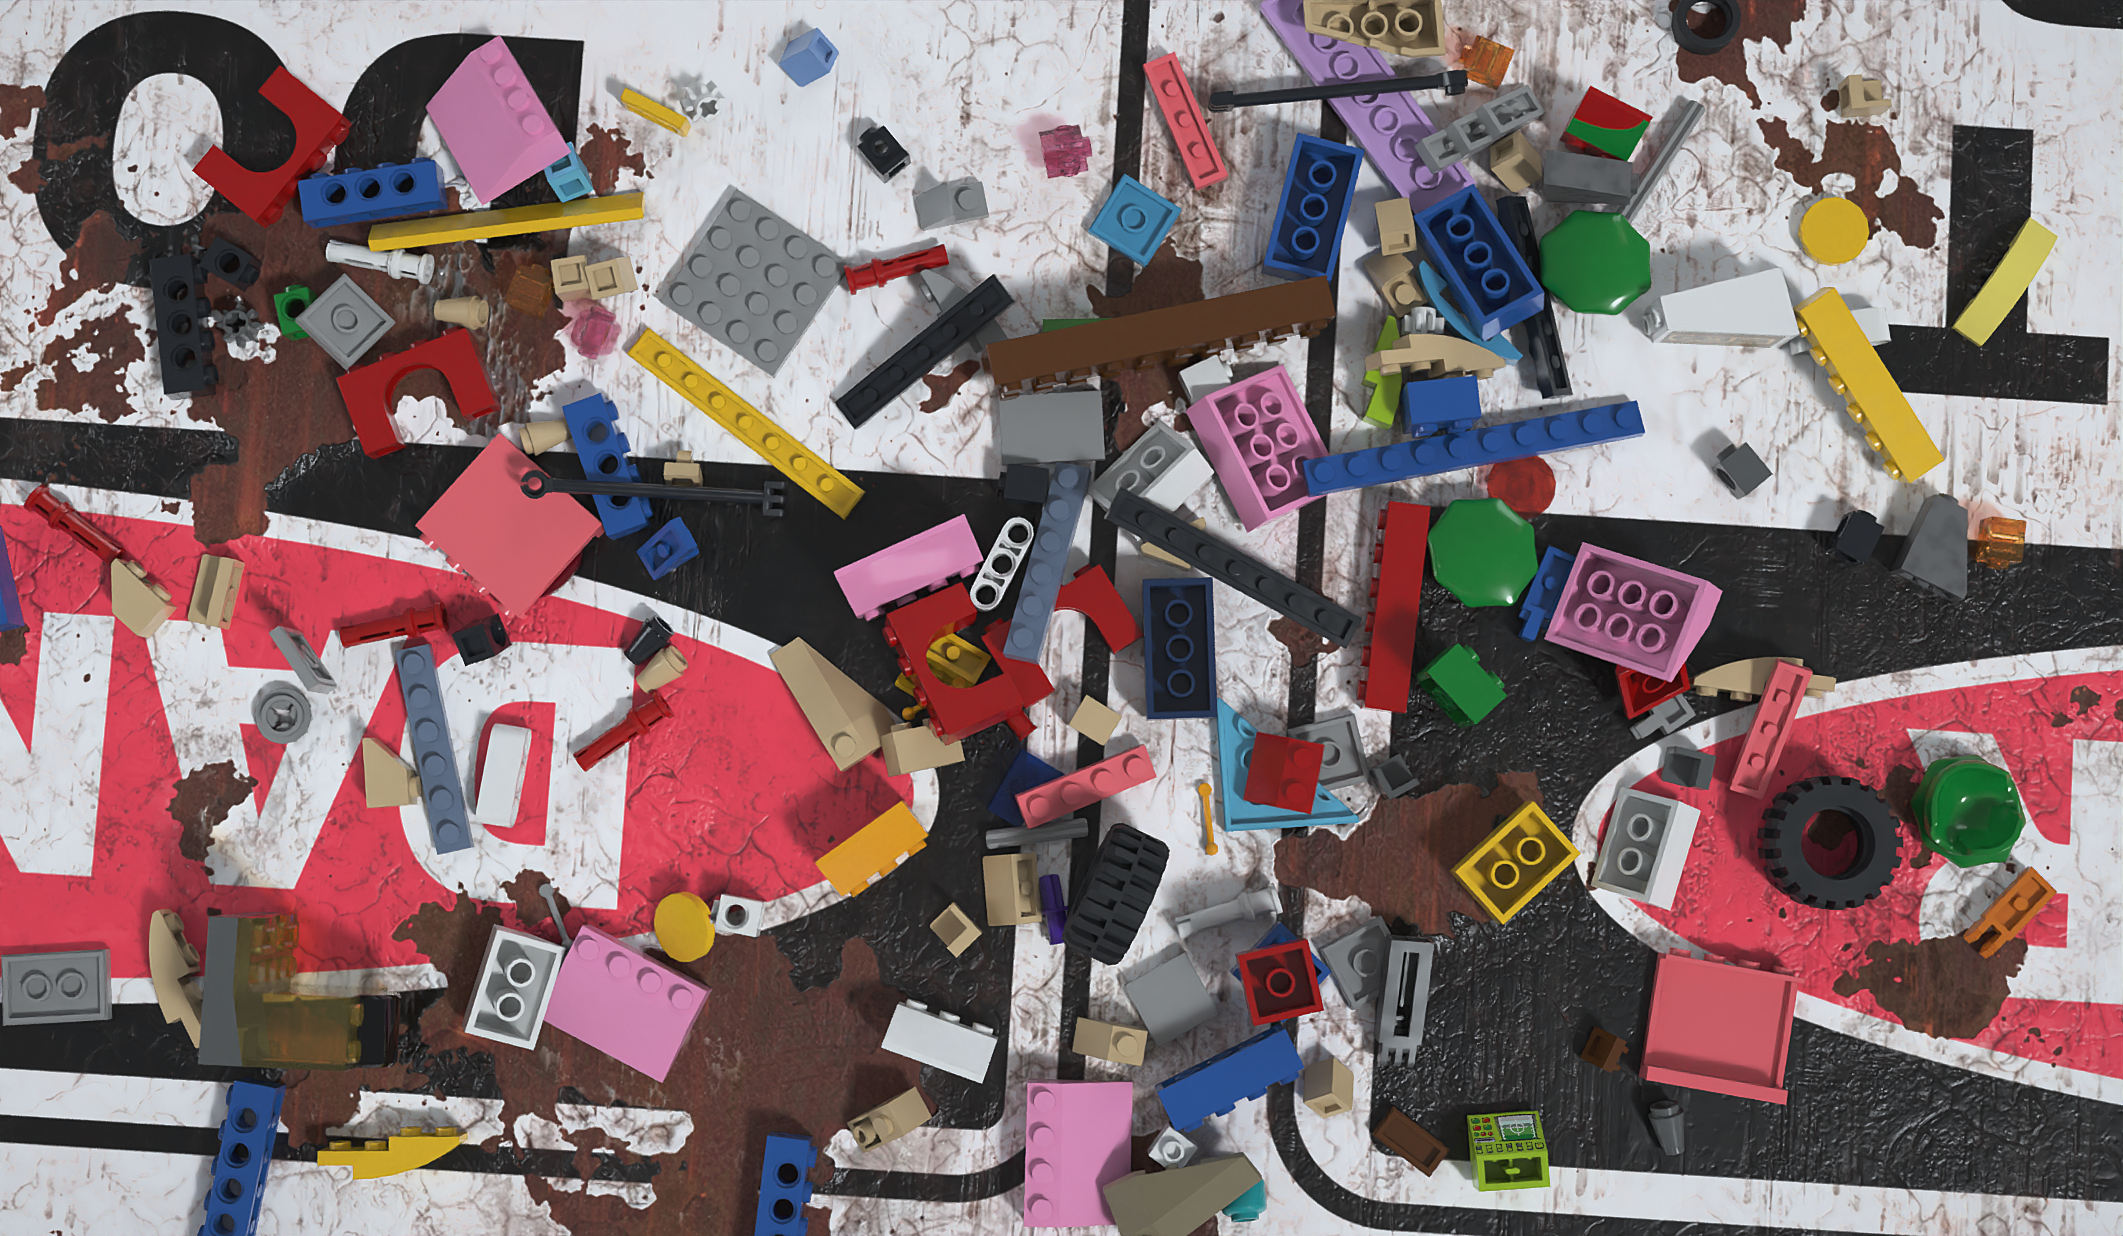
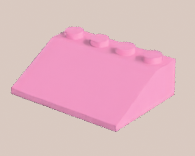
(495, 122)
(1257, 443)
(910, 567)
(1632, 612)
(625, 1002)
(1073, 1148)

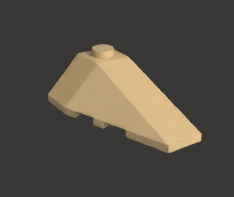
(1391, 26)
(836, 706)

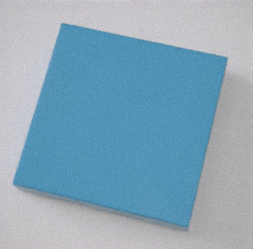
(1134, 220)

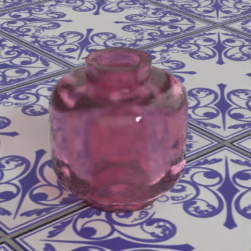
(595, 332)

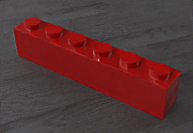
(1394, 607)

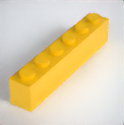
(1866, 386)

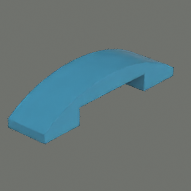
(1432, 286)

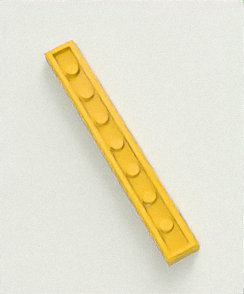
(507, 222)
(746, 423)

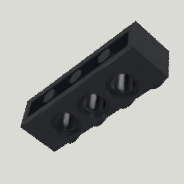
(167, 277)

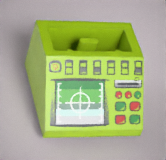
(1507, 1151)

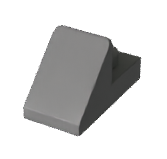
(952, 205)

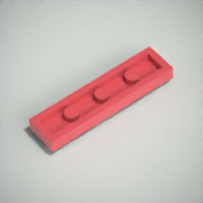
(1185, 121)
(1769, 728)
(1085, 786)

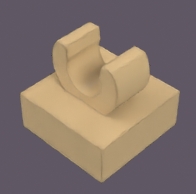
(684, 471)

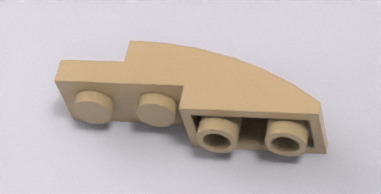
(1438, 355)
(1749, 676)
(171, 966)

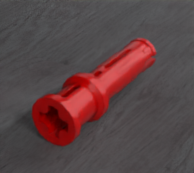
(879, 272)
(62, 517)
(410, 623)
(636, 723)

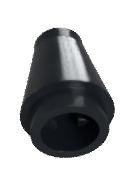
(649, 639)

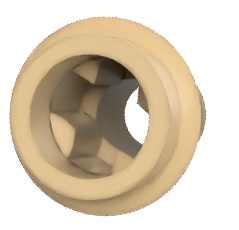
(463, 311)
(543, 435)
(662, 669)

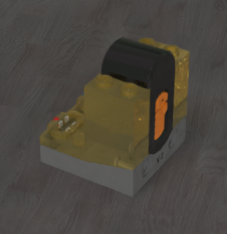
(267, 1022)

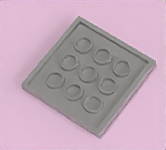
(755, 283)

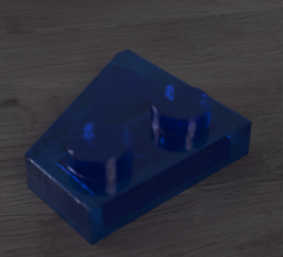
(1022, 775)

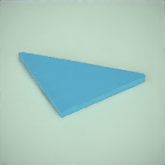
(1236, 746)

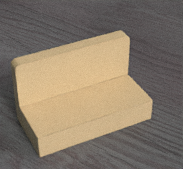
(216, 591)
(1012, 889)

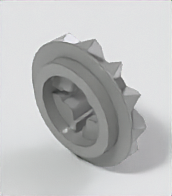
(268, 719)

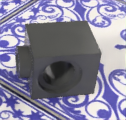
(1741, 469)

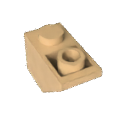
(138, 601)
(889, 1120)

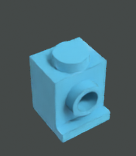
(569, 176)

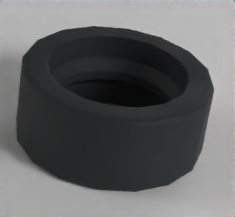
(1698, 45)

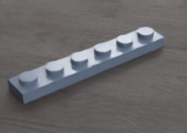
(1047, 563)
(434, 749)

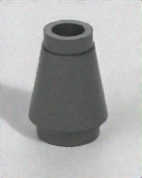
(1668, 1125)

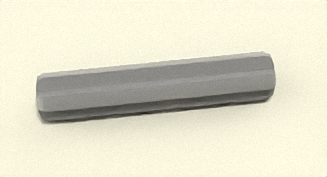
(1043, 833)

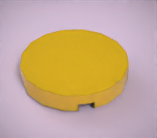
(1833, 231)
(684, 926)

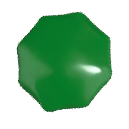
(1595, 262)
(1482, 552)
(1968, 811)

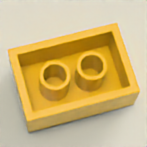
(1515, 862)

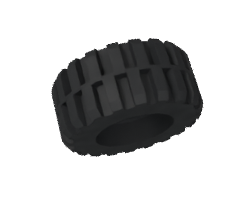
(1874, 834)
(1115, 894)

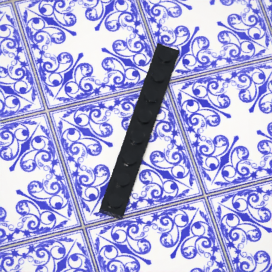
(1232, 567)

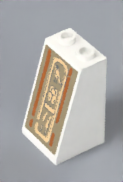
(1732, 312)

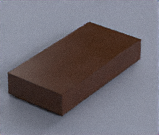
(1410, 1141)

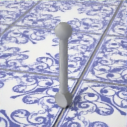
(547, 891)

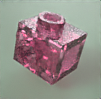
(1065, 151)

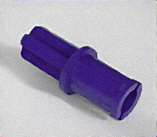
(1053, 907)

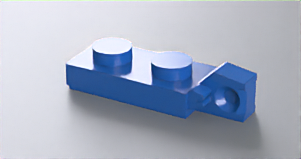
(1545, 592)

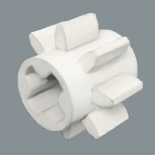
(702, 100)
(1422, 321)

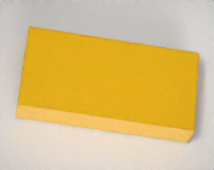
(655, 112)

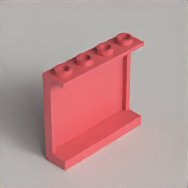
(503, 536)
(1719, 1026)

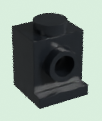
(885, 164)

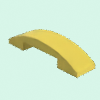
(2006, 283)

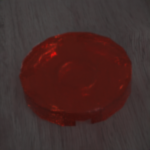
(1523, 485)

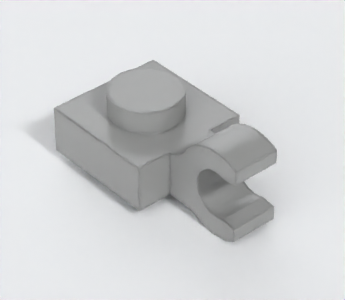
(1664, 716)

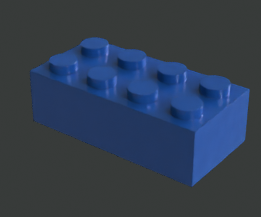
(1312, 209)
(1478, 262)
(1229, 1077)

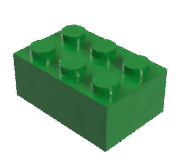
(1461, 685)

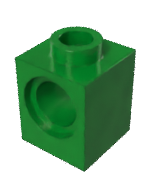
(285, 305)

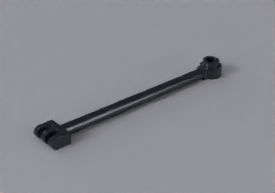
(1451, 81)
(765, 497)

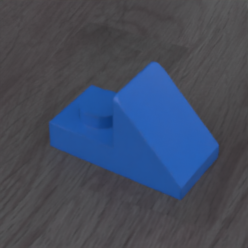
(668, 549)

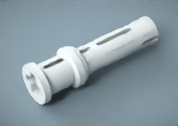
(395, 262)
(1245, 907)

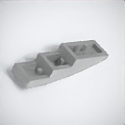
(1479, 129)

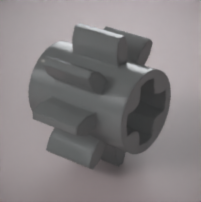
(246, 333)

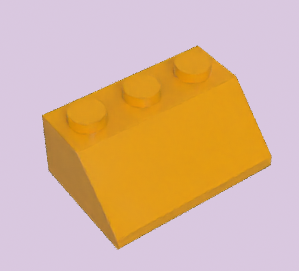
(873, 850)

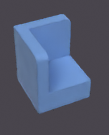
(809, 57)

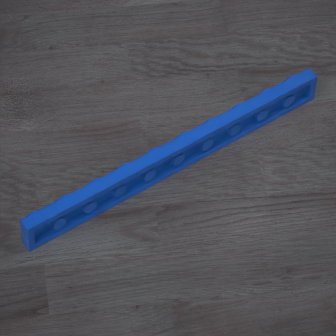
(1472, 448)

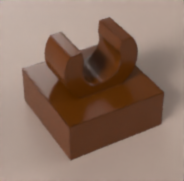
(1604, 1050)

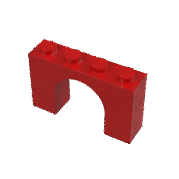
(317, 132)
(371, 388)
(1088, 594)
(952, 710)

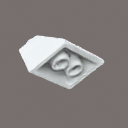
(1157, 468)
(1645, 848)
(513, 987)
(940, 1040)

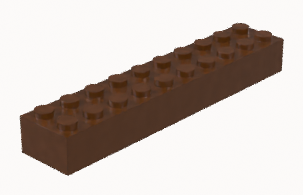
(1157, 337)

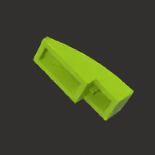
(1386, 388)

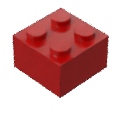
(1279, 981)

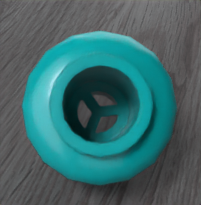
(1248, 1205)

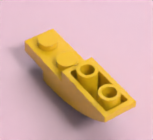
(405, 1152)

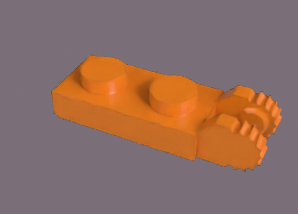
(2011, 910)

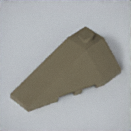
(1178, 1198)

